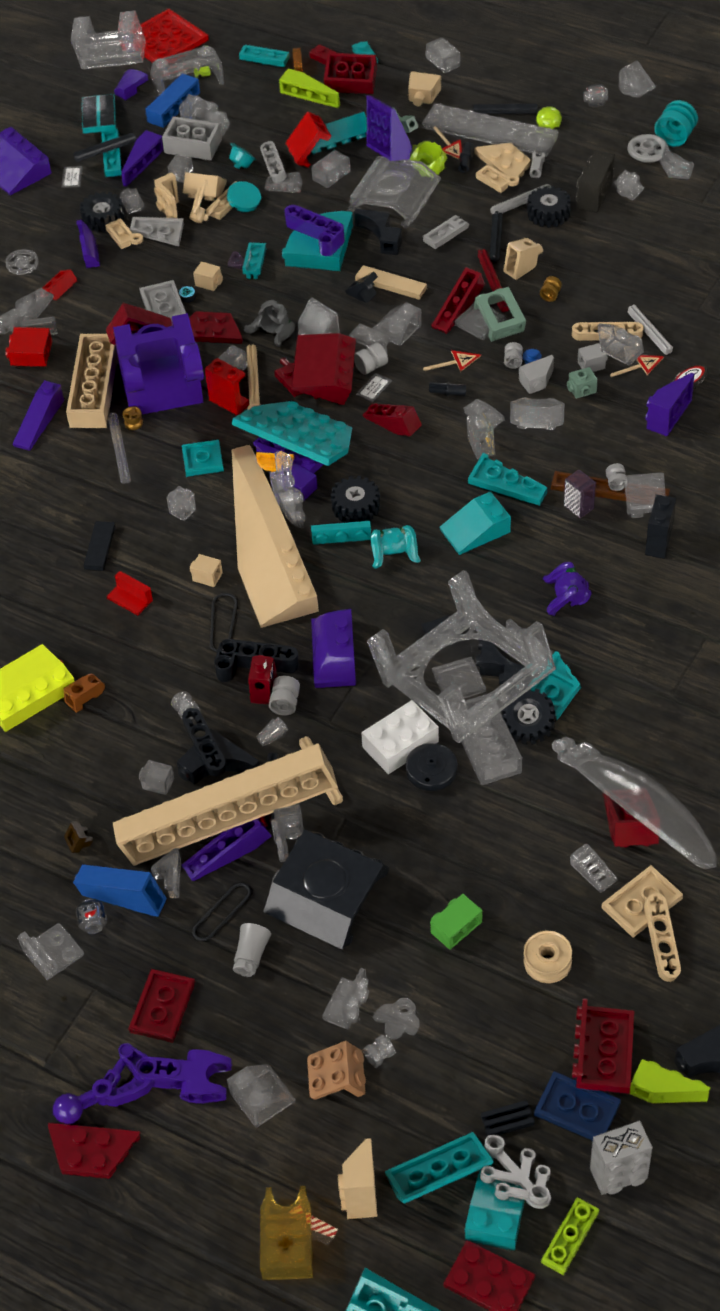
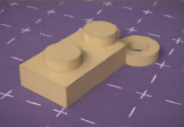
(496, 179)
(122, 234)

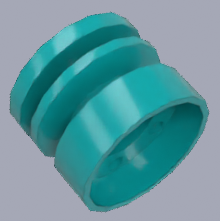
(676, 123)

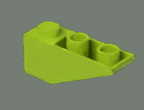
(665, 1086)

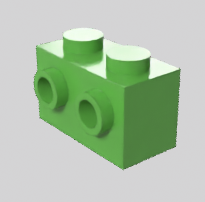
(456, 921)

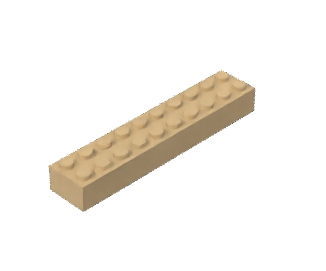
(225, 804)

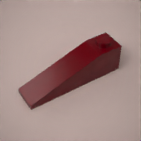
(459, 300)

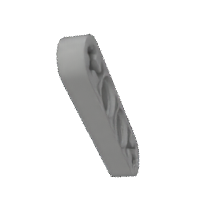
(273, 162)

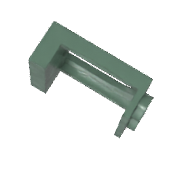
(504, 328)

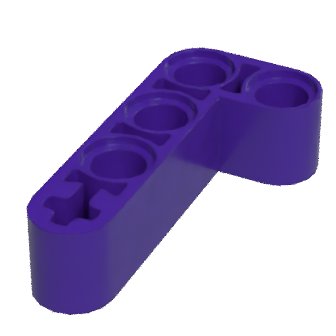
(327, 231)

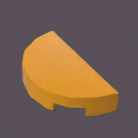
(267, 460)

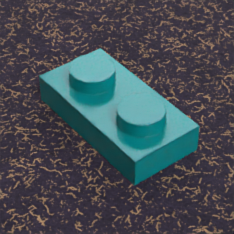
(363, 48)

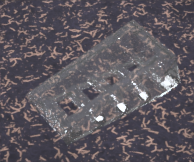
(291, 184)
(585, 856)

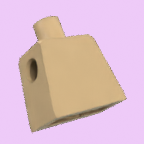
(423, 88)
(521, 257)

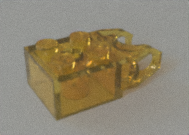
(286, 1228)

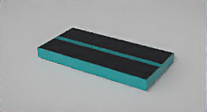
(98, 113)

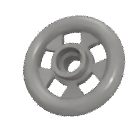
(648, 146)

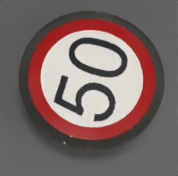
(700, 374)

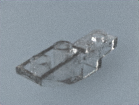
(26, 309)
(287, 496)

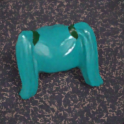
(394, 541)

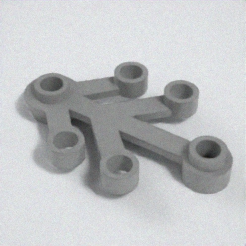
(535, 1195)

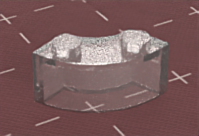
(537, 413)

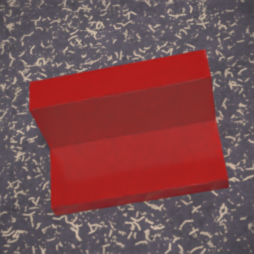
(130, 593)

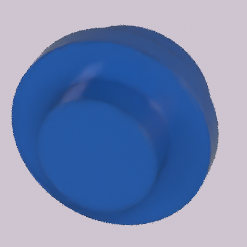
(531, 355)

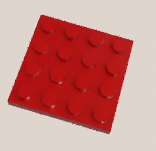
(170, 35)

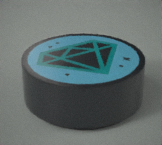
(187, 294)

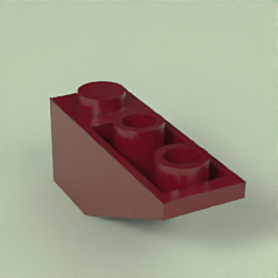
(395, 418)

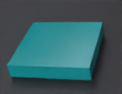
(202, 458)

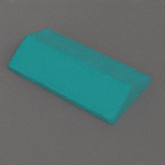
(438, 1168)

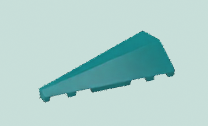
(379, 1294)

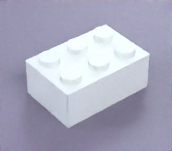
(398, 735)

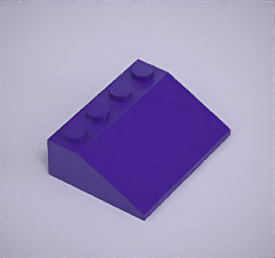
(386, 132)
(20, 162)

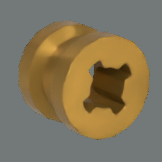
(132, 418)

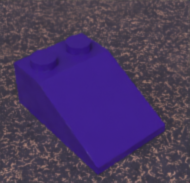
(669, 404)

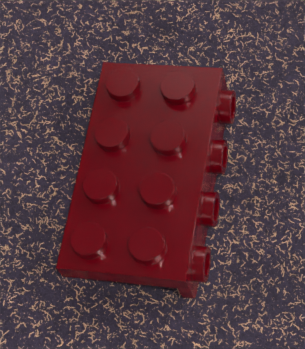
(603, 1049)

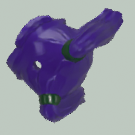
(568, 587)

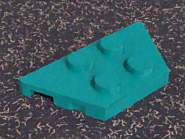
(559, 685)

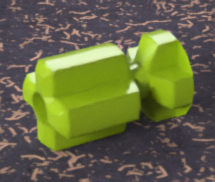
(204, 71)

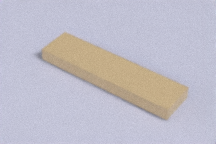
(394, 282)

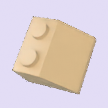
(213, 188)

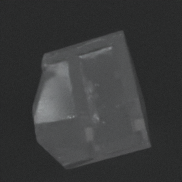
(634, 80)
(675, 165)

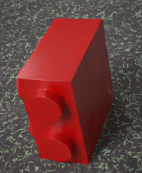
(29, 346)

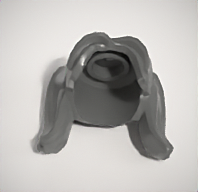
(274, 320)

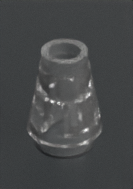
(272, 731)

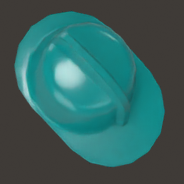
(240, 157)

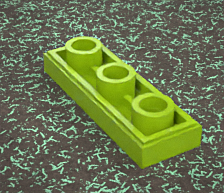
(563, 1247)

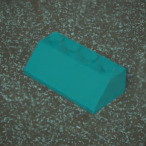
(343, 131)

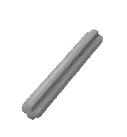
(514, 202)
(650, 329)

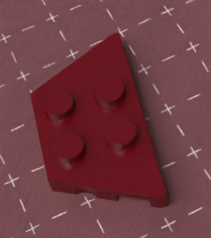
(215, 328)
(90, 1149)

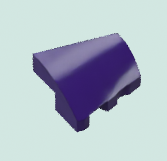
(128, 84)
(88, 245)

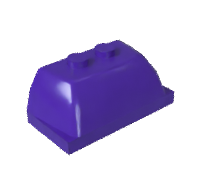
(333, 649)

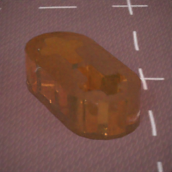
(297, 59)

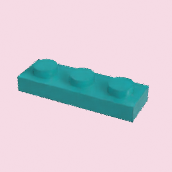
(264, 55)
(341, 532)

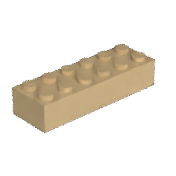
(92, 382)

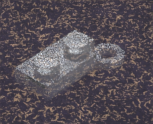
(369, 336)

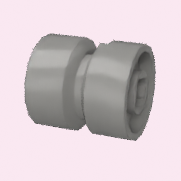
(370, 358)
(284, 695)

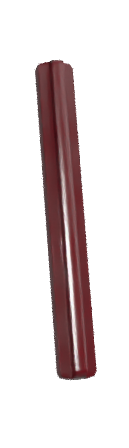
(491, 276)

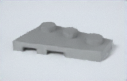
(159, 229)

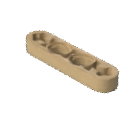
(592, 326)
(662, 936)

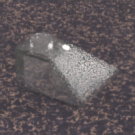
(400, 323)

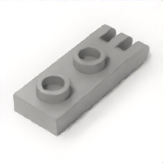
(445, 232)

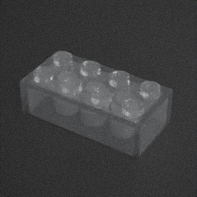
(492, 749)

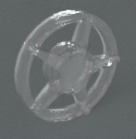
(21, 262)

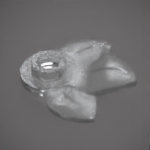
(398, 1022)

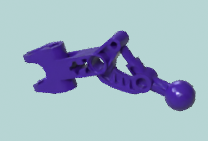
(187, 1075)

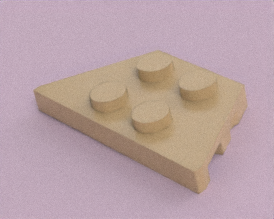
(504, 158)

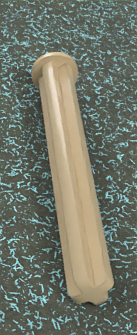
(253, 376)

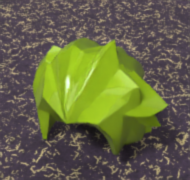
(430, 155)

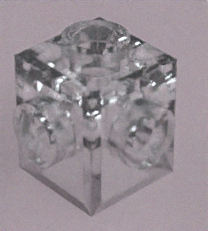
(217, 117)
(629, 185)
(181, 503)

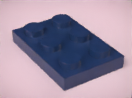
(576, 1109)

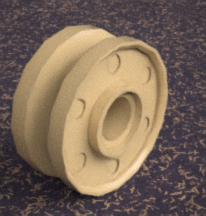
(546, 969)

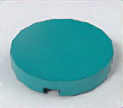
(243, 196)

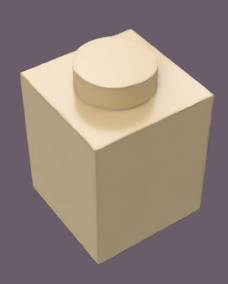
(207, 276)
(206, 570)

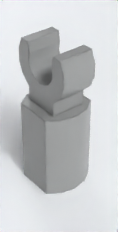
(536, 165)

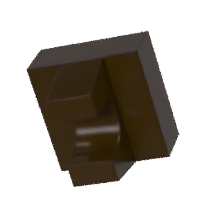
(76, 837)

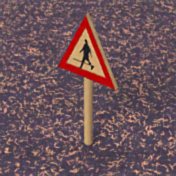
(452, 149)
(461, 358)
(647, 363)

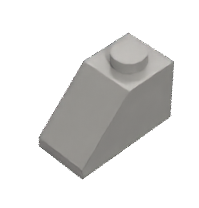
(536, 374)

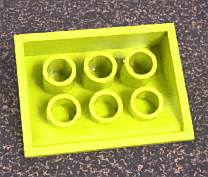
(31, 685)

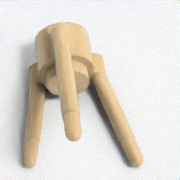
(198, 213)

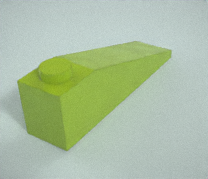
(305, 87)

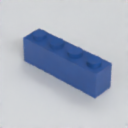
(168, 103)

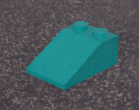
(477, 523)
(491, 1219)

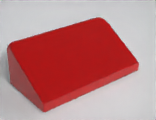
(60, 283)

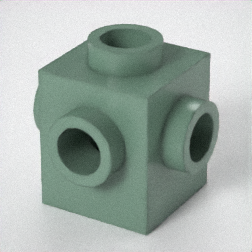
(582, 382)

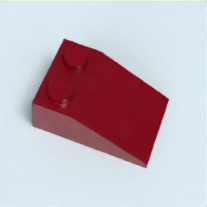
(625, 828)

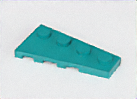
(497, 478)

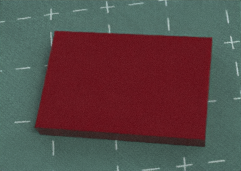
(162, 1005)

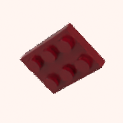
(488, 1279)

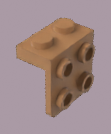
(336, 1070)

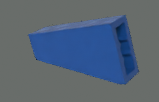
(122, 888)

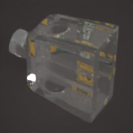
(480, 428)

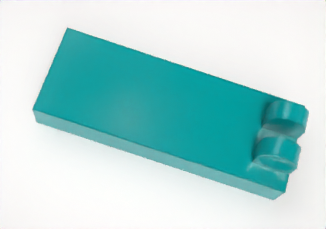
(254, 259)

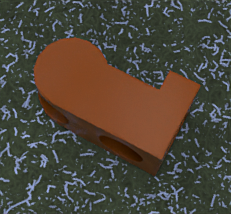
(82, 691)

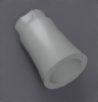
(250, 948)

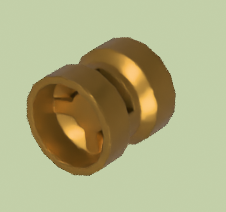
(550, 289)

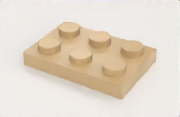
(628, 903)

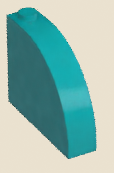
(304, 250)

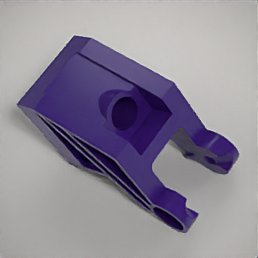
(160, 365)

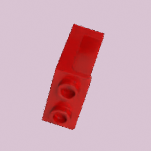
(306, 137)
(224, 386)

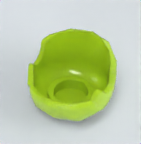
(549, 117)

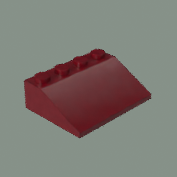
(324, 366)

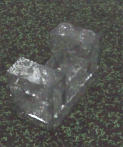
(108, 48)

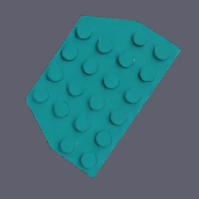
(298, 430)

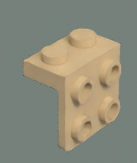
(167, 195)

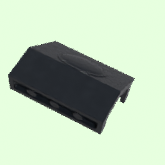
(323, 887)

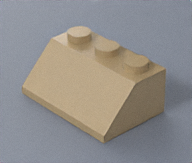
(358, 1183)

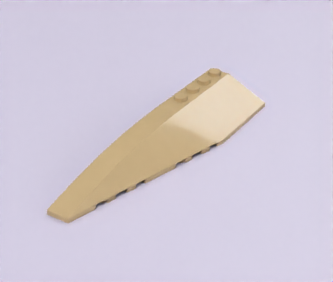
(266, 549)

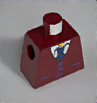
(261, 671)

